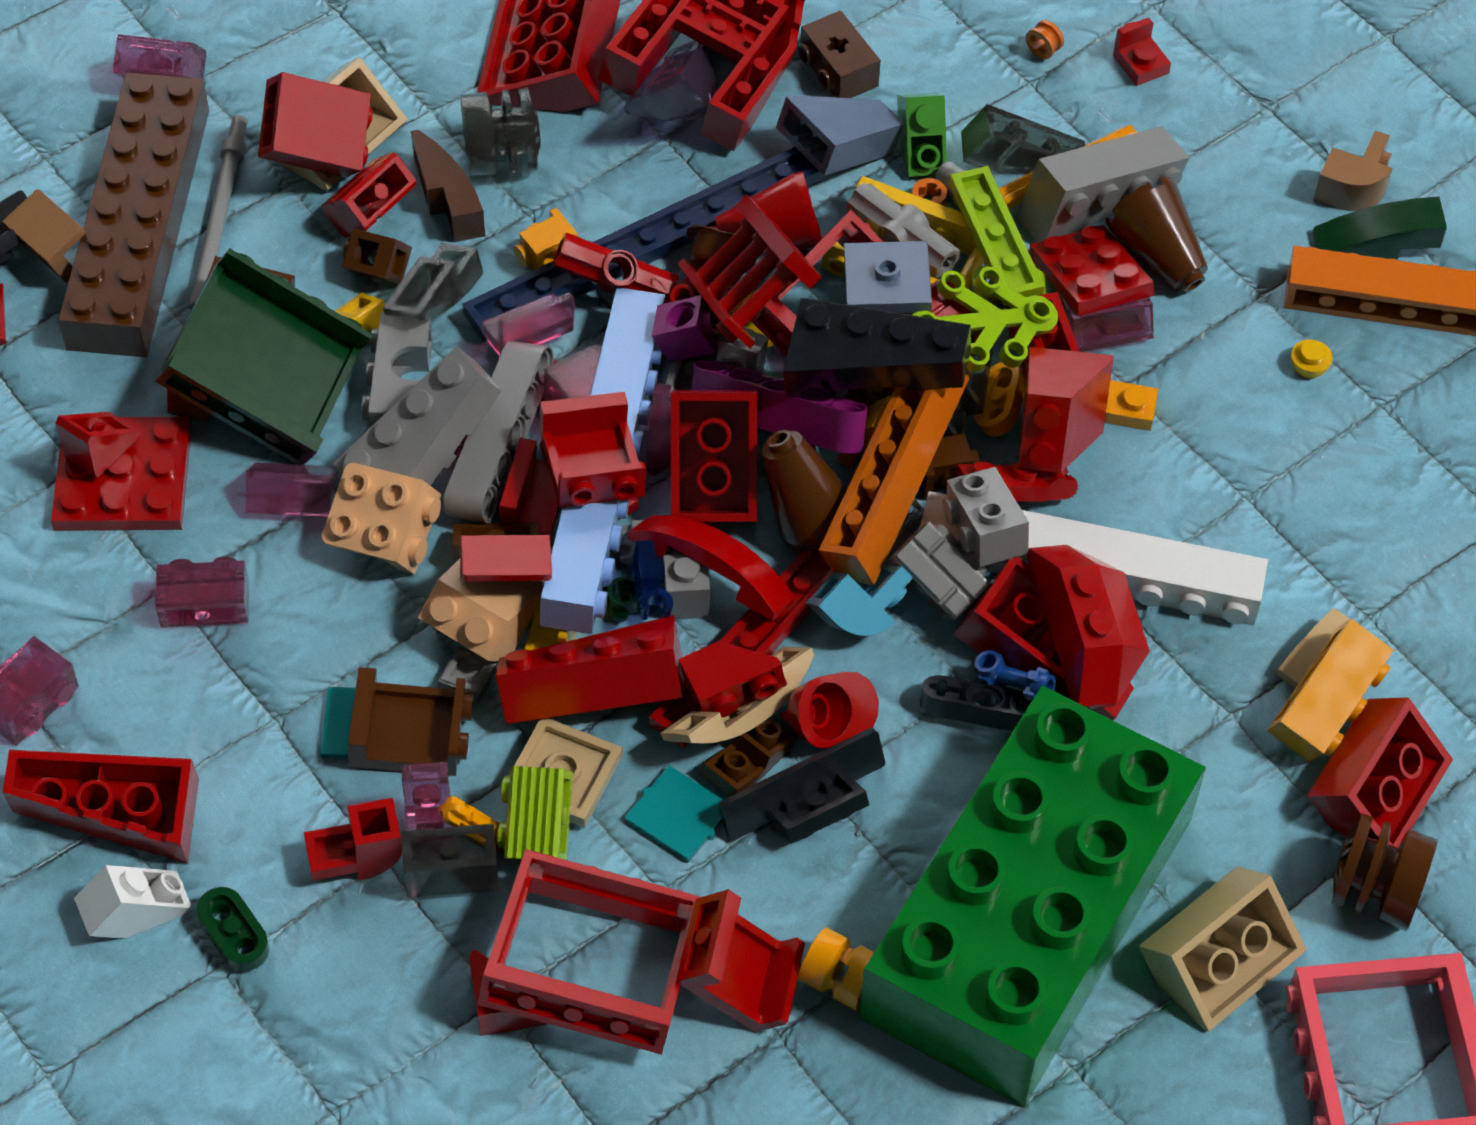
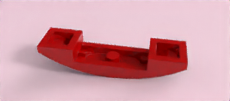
(759, 584)

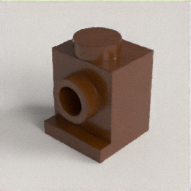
(376, 256)
(950, 452)

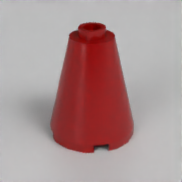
(789, 207)

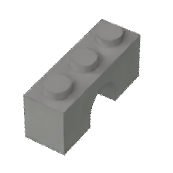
(399, 348)

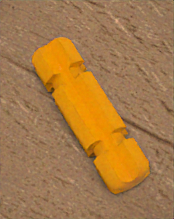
(458, 814)

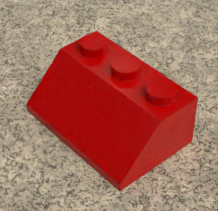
(1381, 770)

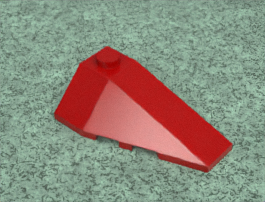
(1013, 623)

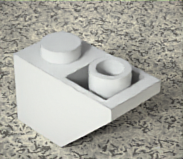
(130, 900)

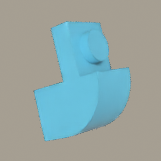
(857, 610)

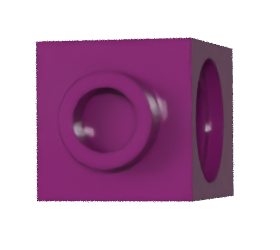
(685, 328)

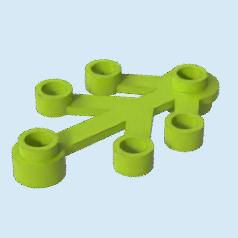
(992, 319)

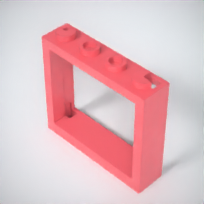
(1310, 1040)

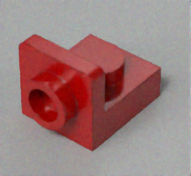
(1139, 53)

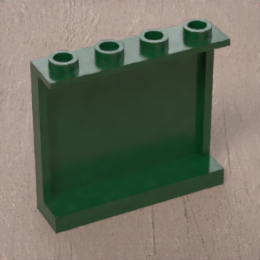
(263, 357)

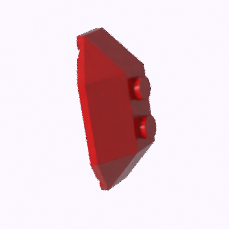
(1089, 623)

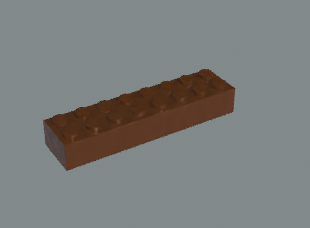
(134, 216)

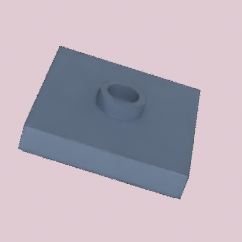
(888, 276)

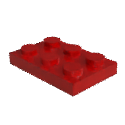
(1091, 270)

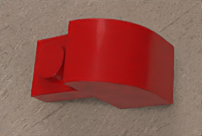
(363, 846)

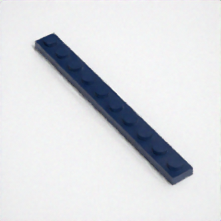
(645, 238)

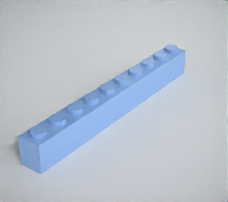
(591, 531)

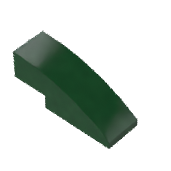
(1385, 229)

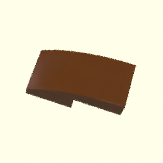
(748, 758)

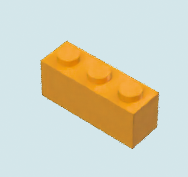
(1332, 691)

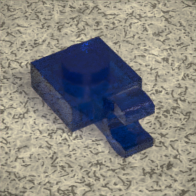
(647, 573)

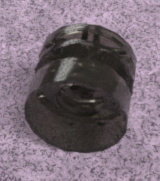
(499, 132)

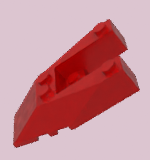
(750, 32)

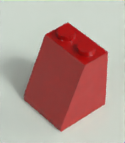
(1062, 406)

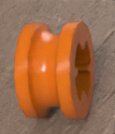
(1044, 39)
(931, 187)

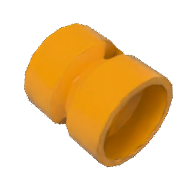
(826, 962)

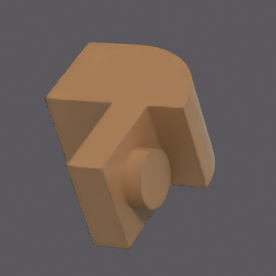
(1354, 181)

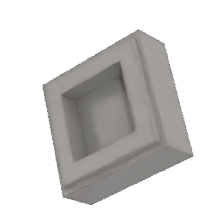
(471, 666)

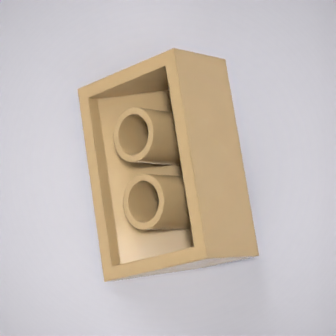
(385, 119)
(1224, 946)

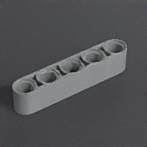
(488, 453)

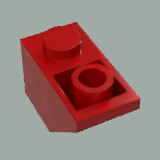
(730, 676)

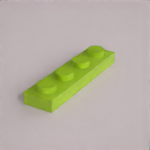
(995, 230)

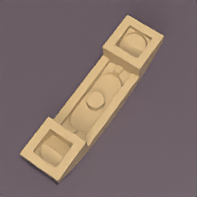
(712, 728)

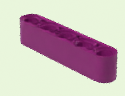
(819, 418)

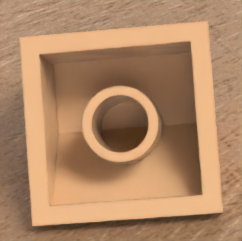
(482, 614)

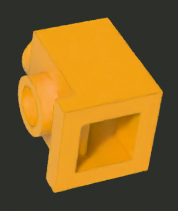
(541, 240)

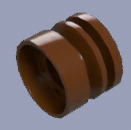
(1383, 871)

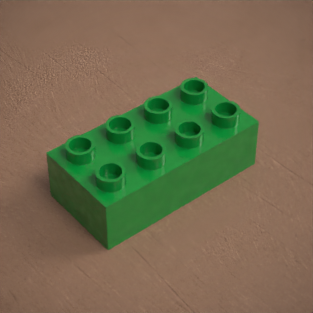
(1030, 895)

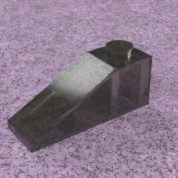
(1011, 142)

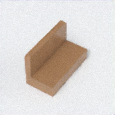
(45, 231)

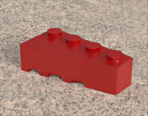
(593, 672)
(111, 797)

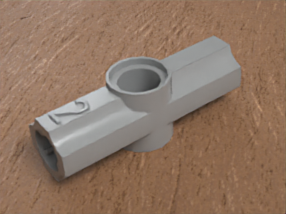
(902, 224)

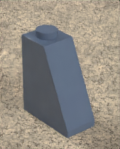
(839, 130)

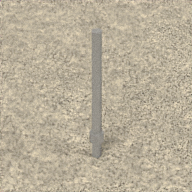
(232, 154)

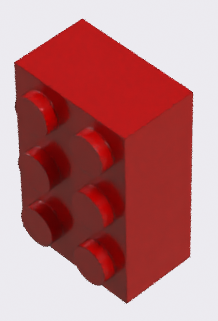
(714, 455)

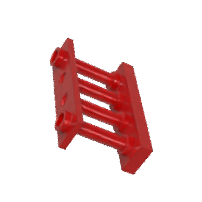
(778, 252)

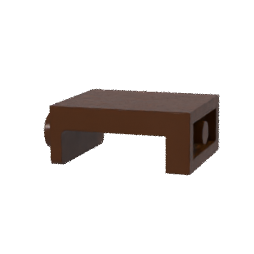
(407, 724)

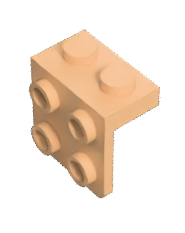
(382, 516)

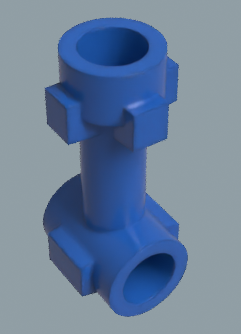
(993, 670)

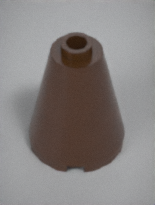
(1161, 234)
(801, 489)

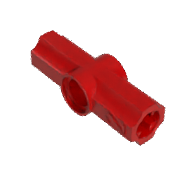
(592, 261)

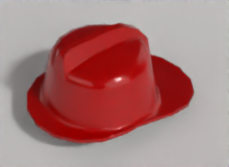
(832, 708)

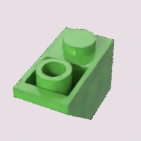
(923, 132)

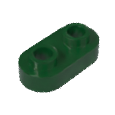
(235, 931)

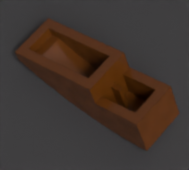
(447, 188)

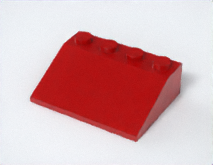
(550, 50)

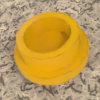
(1311, 358)

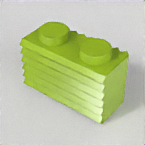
(536, 811)

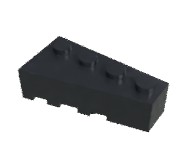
(872, 349)

